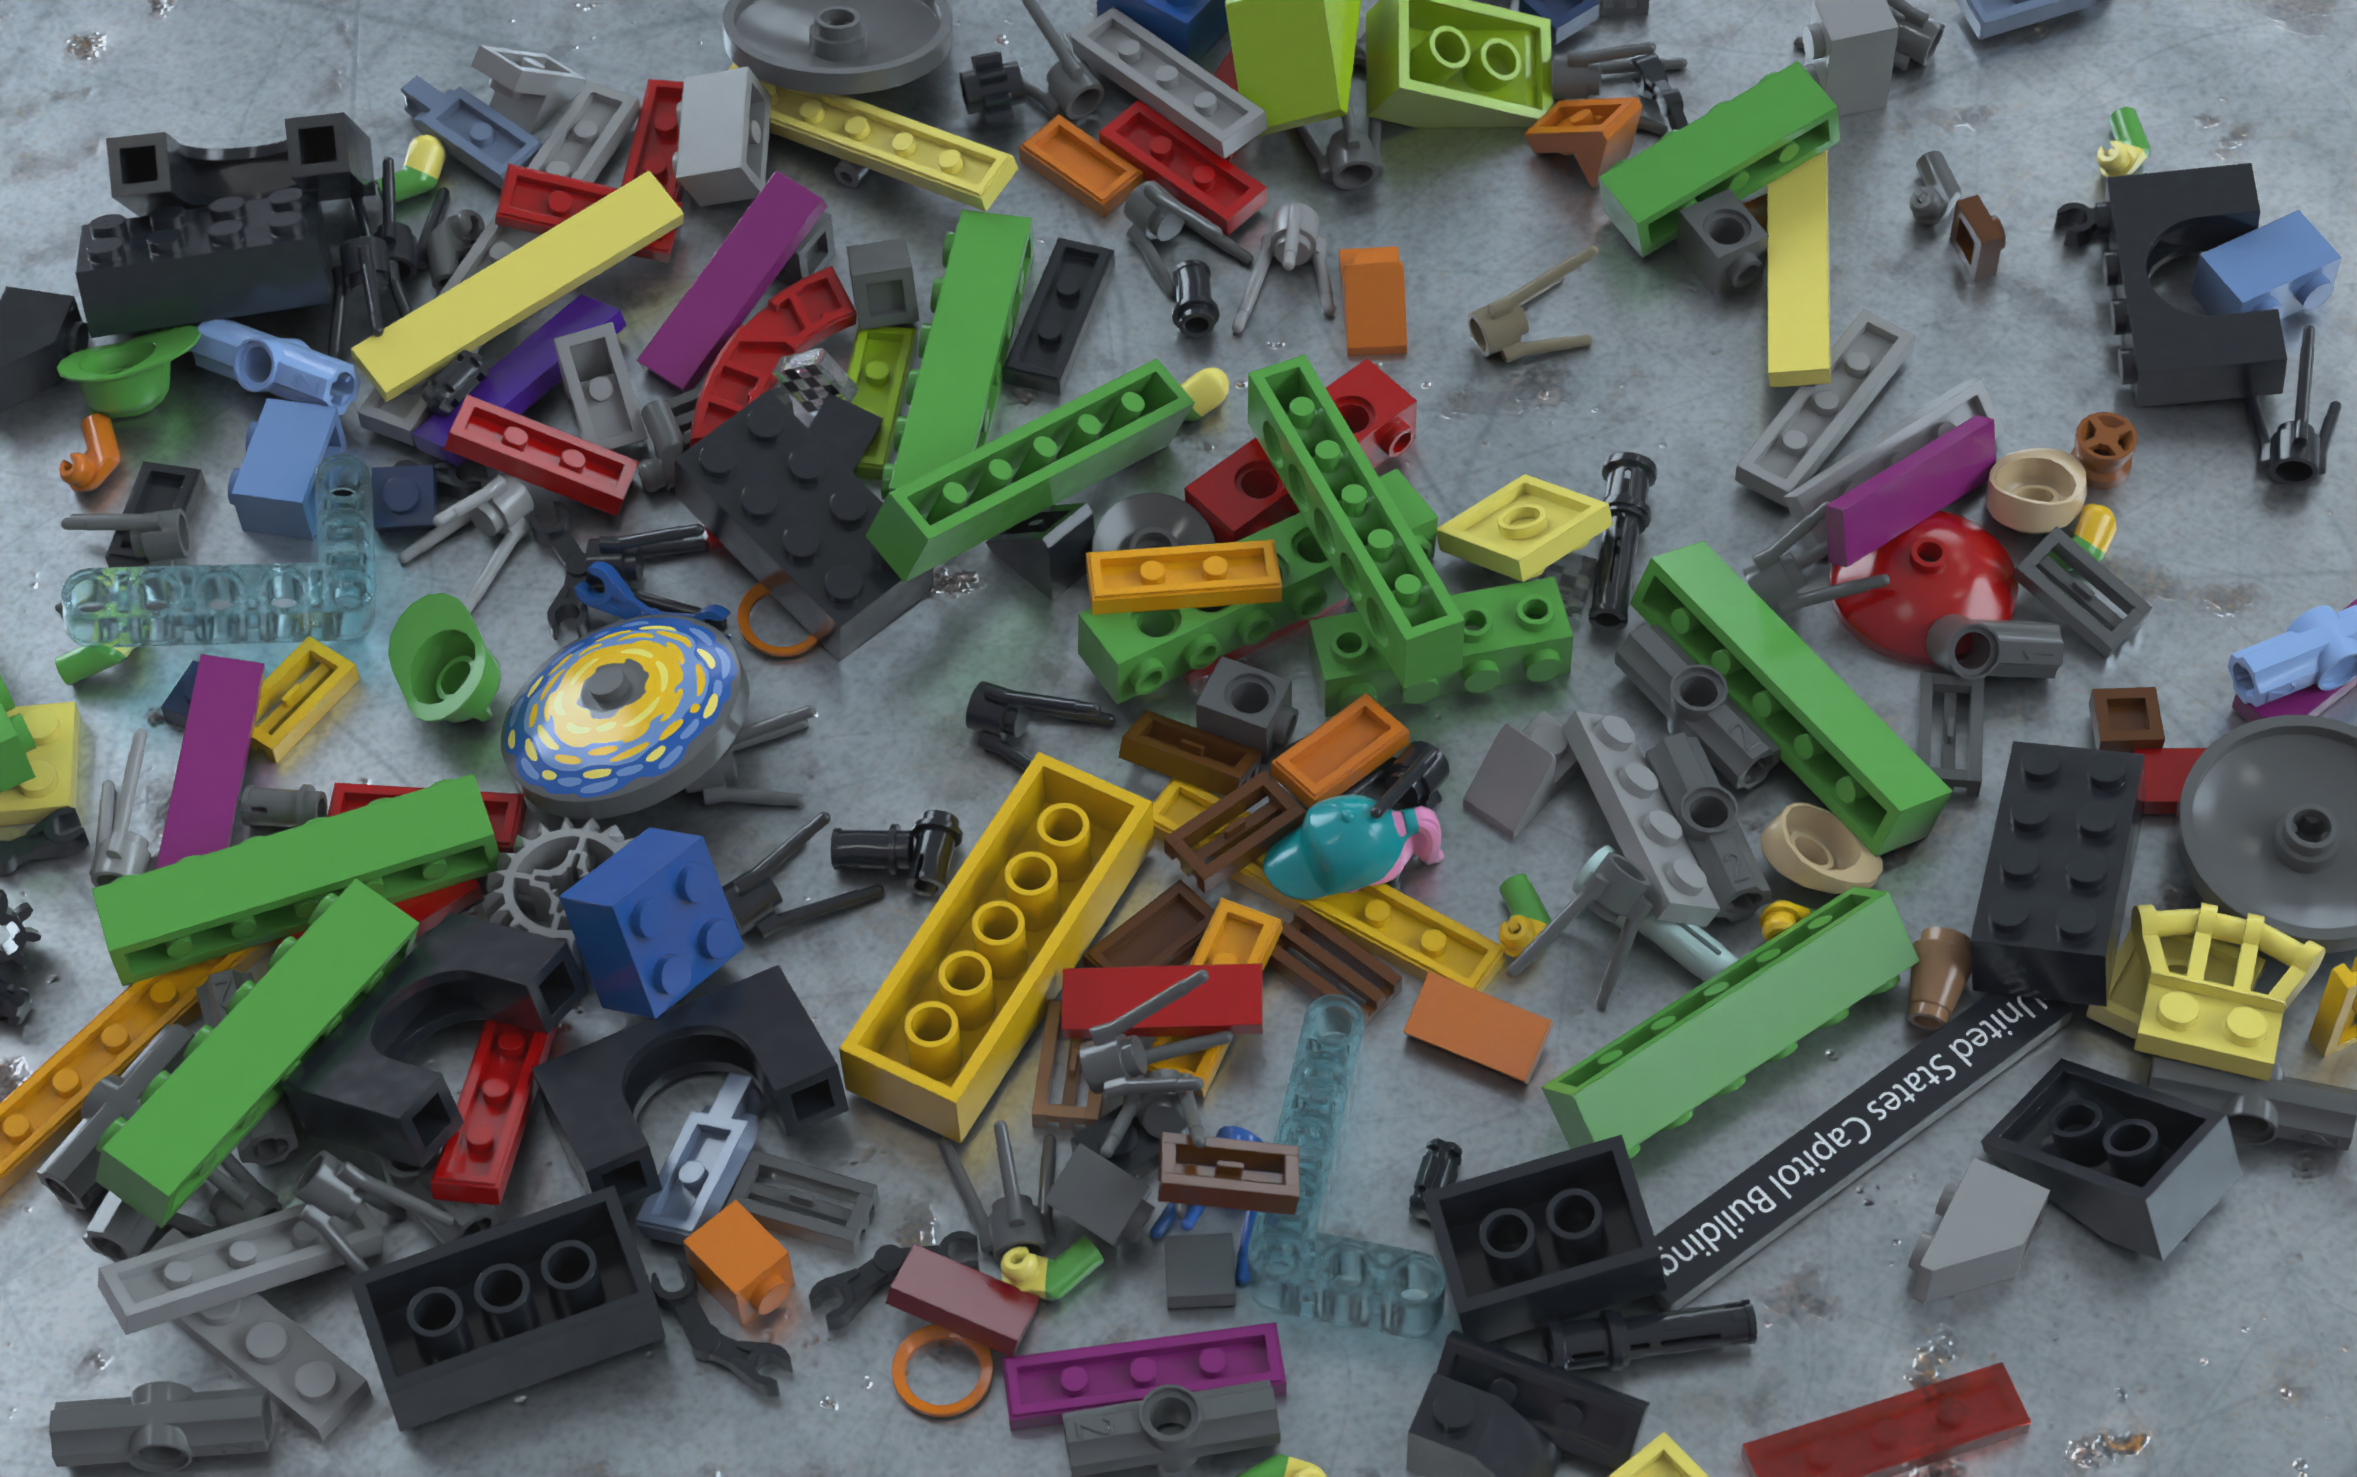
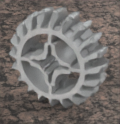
(543, 872)

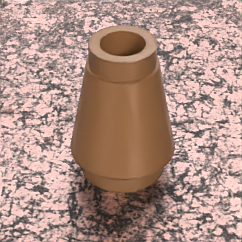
(1938, 976)

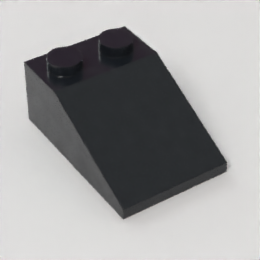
(2119, 1155)

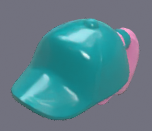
(1347, 849)

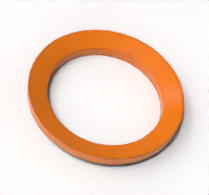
(746, 604)
(918, 1339)

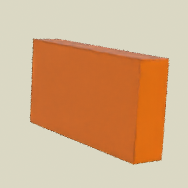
(1080, 166)
(1340, 752)
(1478, 1027)

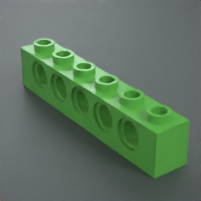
(1355, 522)
(1145, 649)

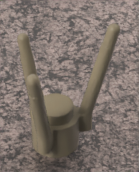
(1503, 322)

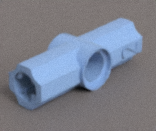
(275, 365)
(2313, 650)

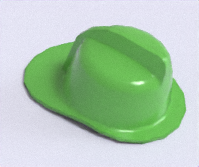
(128, 375)
(443, 661)

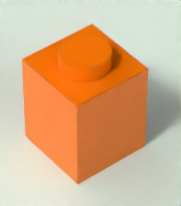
(740, 1263)

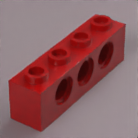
(1246, 491)

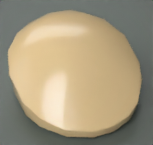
(2036, 490)
(1818, 850)

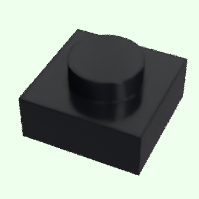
(1136, 1152)

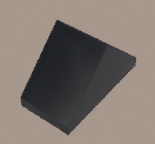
(1049, 547)

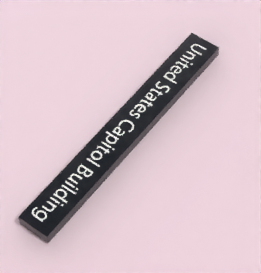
(1850, 1140)

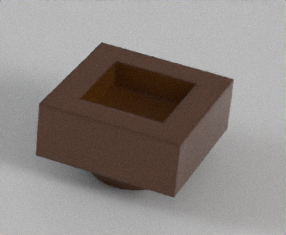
(1977, 237)
(2126, 719)

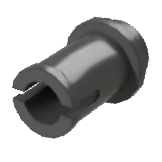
(282, 806)

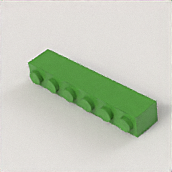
(964, 345)
(1028, 470)
(1794, 698)
(276, 881)
(1734, 1022)
(238, 1067)

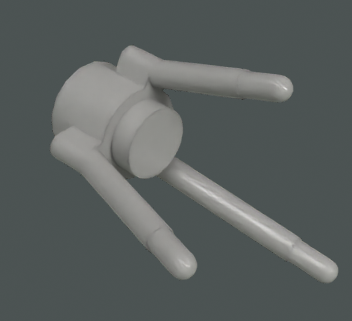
(1293, 242)
(493, 510)
(120, 850)

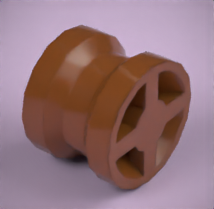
(2105, 449)

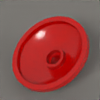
(1965, 579)

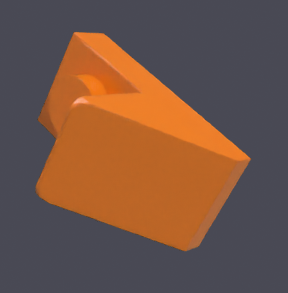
(1591, 129)
(1373, 300)

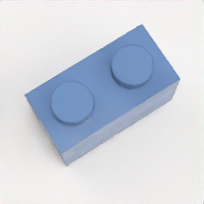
(2270, 268)
(278, 472)

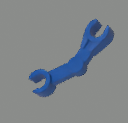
(620, 600)

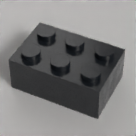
(1545, 1240)

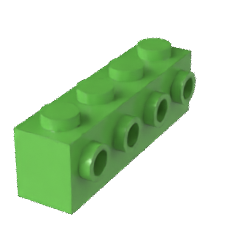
(1733, 146)
(1508, 638)

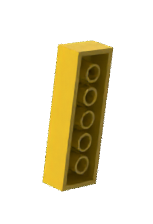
(997, 947)

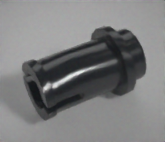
(1195, 310)
(935, 840)
(872, 849)

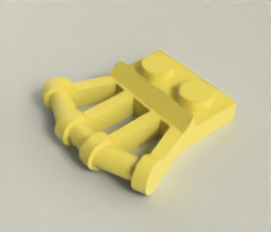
(2210, 1020)

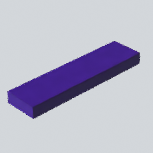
(523, 373)

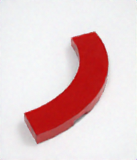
(786, 326)

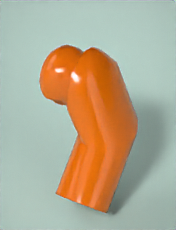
(99, 460)

